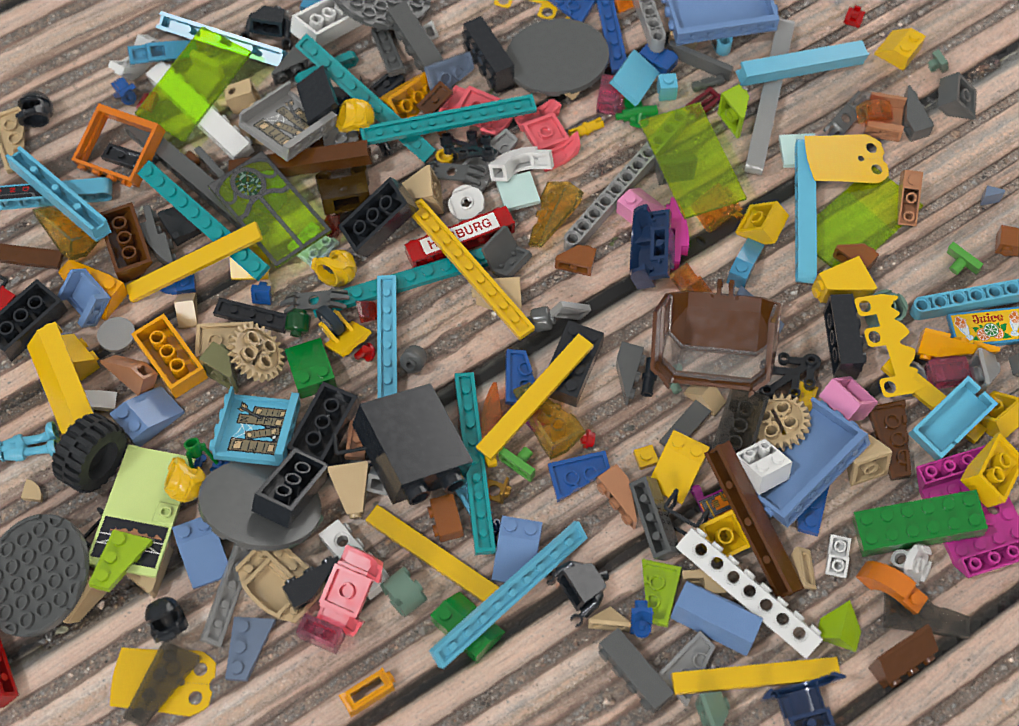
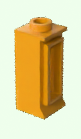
(355, 708)

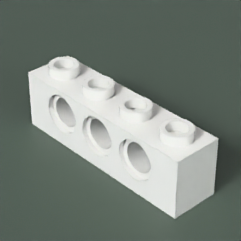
(334, 535)

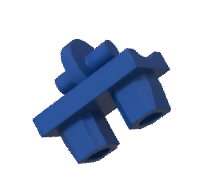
(124, 91)
(641, 619)

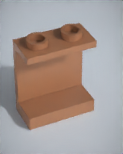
(887, 129)

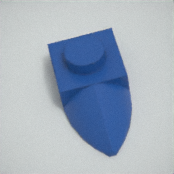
(183, 286)

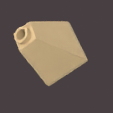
(427, 186)
(870, 463)
(351, 486)

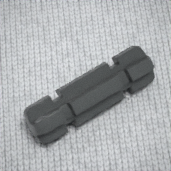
(707, 82)

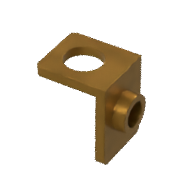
(505, 490)

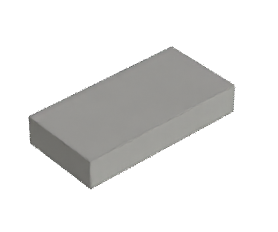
(570, 310)

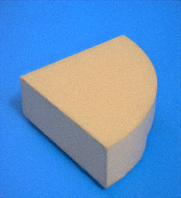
(32, 492)

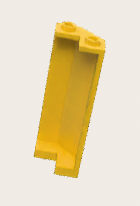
(58, 376)

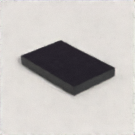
(317, 95)

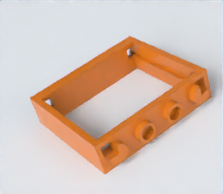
(93, 132)

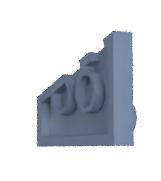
(449, 70)
(246, 643)

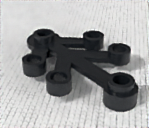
(487, 153)
(793, 374)

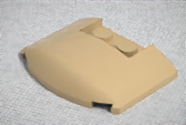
(264, 575)

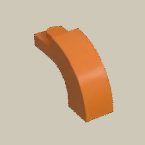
(893, 582)

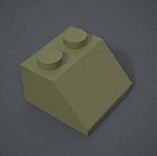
(218, 366)

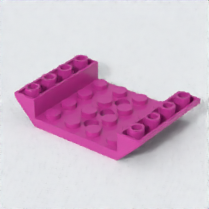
(982, 553)

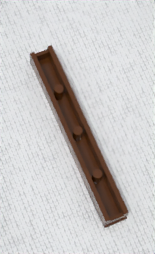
(319, 159)
(754, 520)

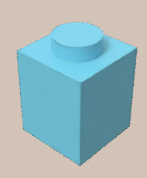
(667, 87)

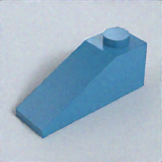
(745, 262)

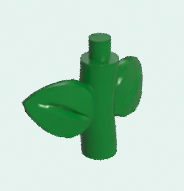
(635, 113)

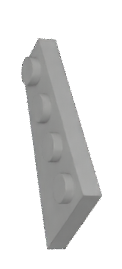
(503, 142)

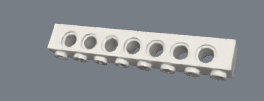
(803, 645)

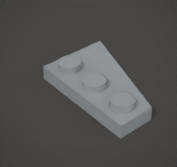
(691, 657)

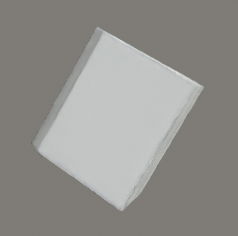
(431, 30)

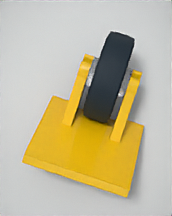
(347, 334)

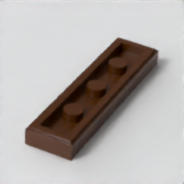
(30, 256)

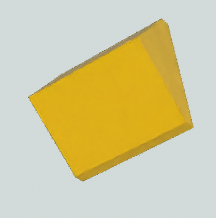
(727, 533)

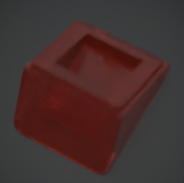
(333, 222)
(366, 310)

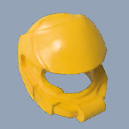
(354, 115)
(342, 265)
(182, 481)

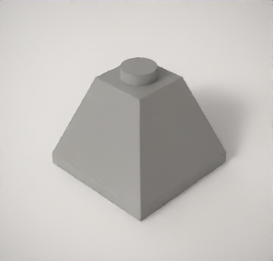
(984, 369)

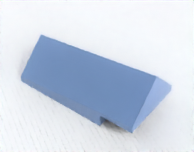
(716, 617)

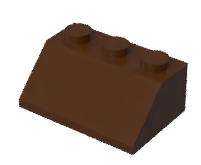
(905, 657)

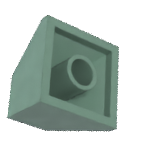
(712, 708)

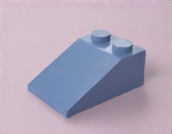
(146, 415)
(516, 546)
(201, 552)

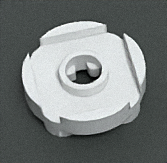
(471, 194)

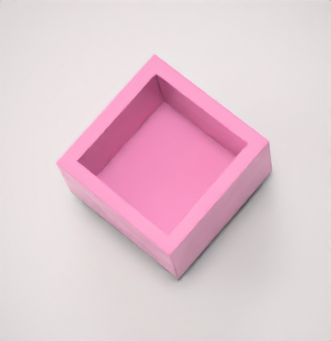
(848, 398)

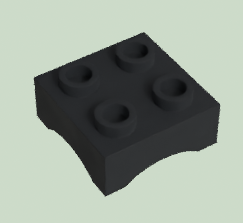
(178, 225)

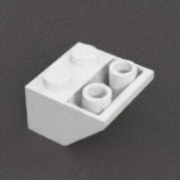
(765, 465)

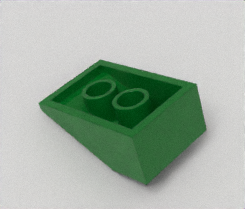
(310, 367)

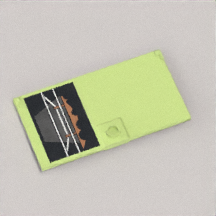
(140, 507)

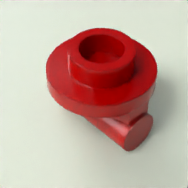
(367, 352)

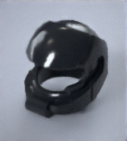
(35, 109)
(165, 619)

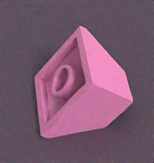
(633, 199)

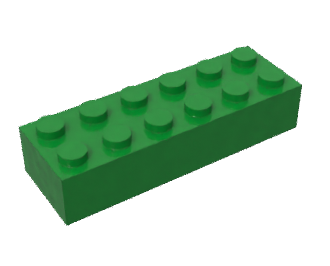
(919, 522)

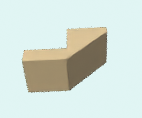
(701, 577)

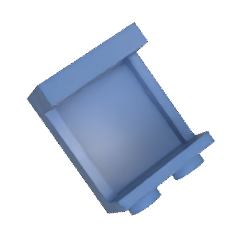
(85, 296)

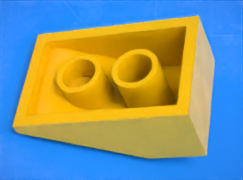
(679, 465)
(993, 471)

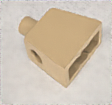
(239, 96)

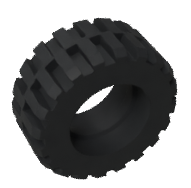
(89, 453)

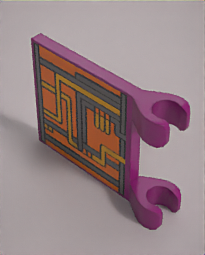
(716, 502)

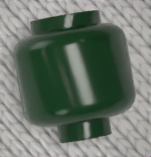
(297, 322)

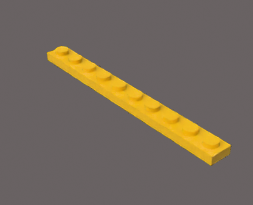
(472, 271)

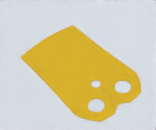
(837, 158)
(133, 666)

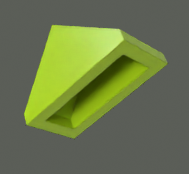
(841, 627)

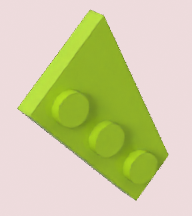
(117, 557)
(660, 588)

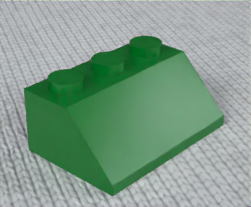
(455, 610)

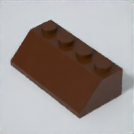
(126, 243)

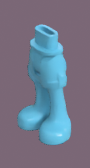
(17, 447)

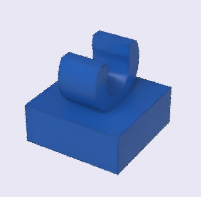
(261, 293)

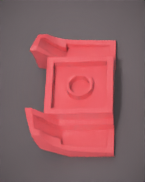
(473, 96)
(547, 133)
(348, 589)

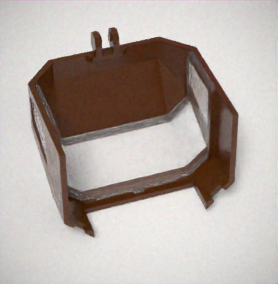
(715, 339)

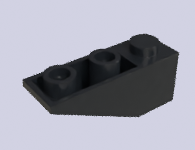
(305, 588)

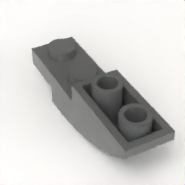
(157, 241)

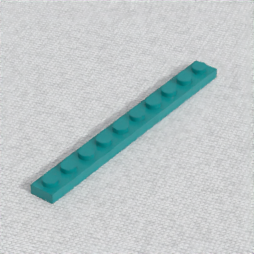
(358, 90)
(449, 119)
(200, 217)
(405, 280)
(476, 476)

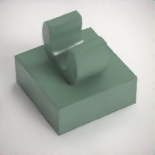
(938, 62)

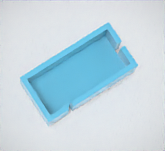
(952, 419)

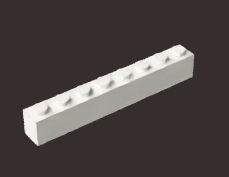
(213, 124)

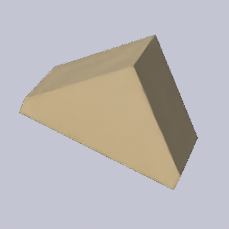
(186, 310)
(708, 396)

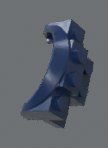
(651, 246)

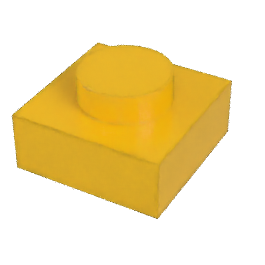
(645, 457)

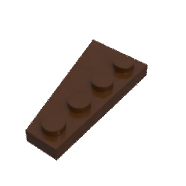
(890, 428)

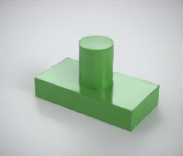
(963, 259)
(518, 462)

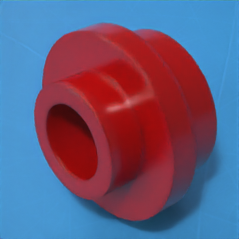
(588, 439)

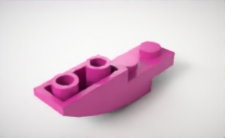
(680, 230)

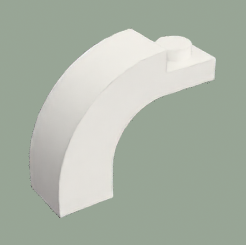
(129, 71)
(518, 160)

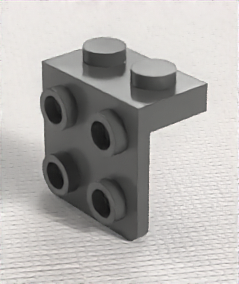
(504, 255)

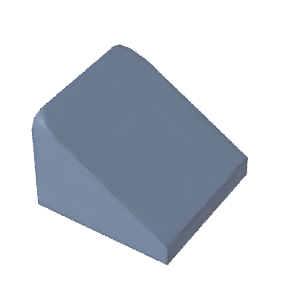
(991, 195)

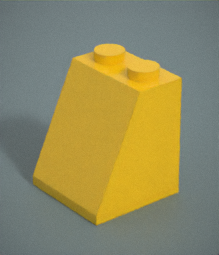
(845, 278)

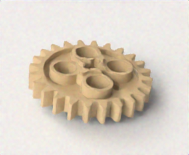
(255, 352)
(795, 414)

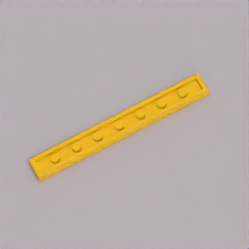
(194, 262)
(534, 397)
(431, 553)
(752, 676)

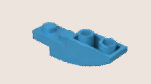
(156, 51)

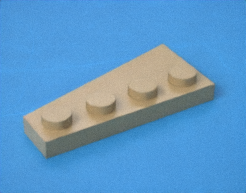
(11, 135)

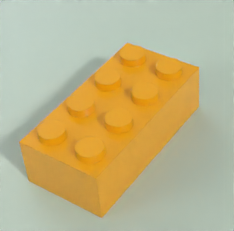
(169, 356)

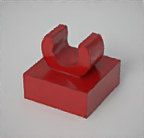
(854, 16)

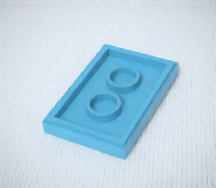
(634, 77)

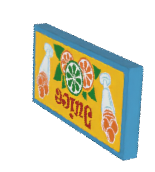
(986, 326)

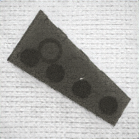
(941, 620)
(163, 677)

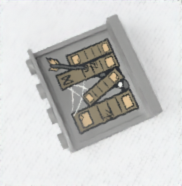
(282, 124)

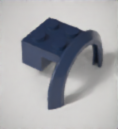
(803, 702)

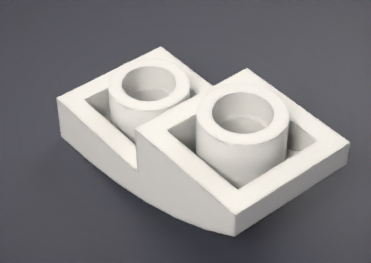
(101, 400)
(837, 556)

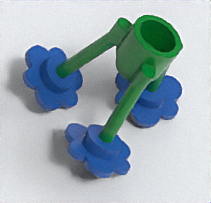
(194, 450)

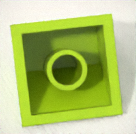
(733, 108)

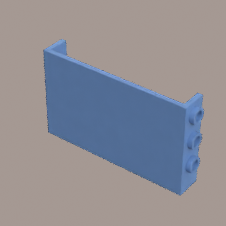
(718, 19)
(815, 462)

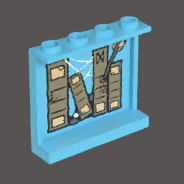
(255, 428)

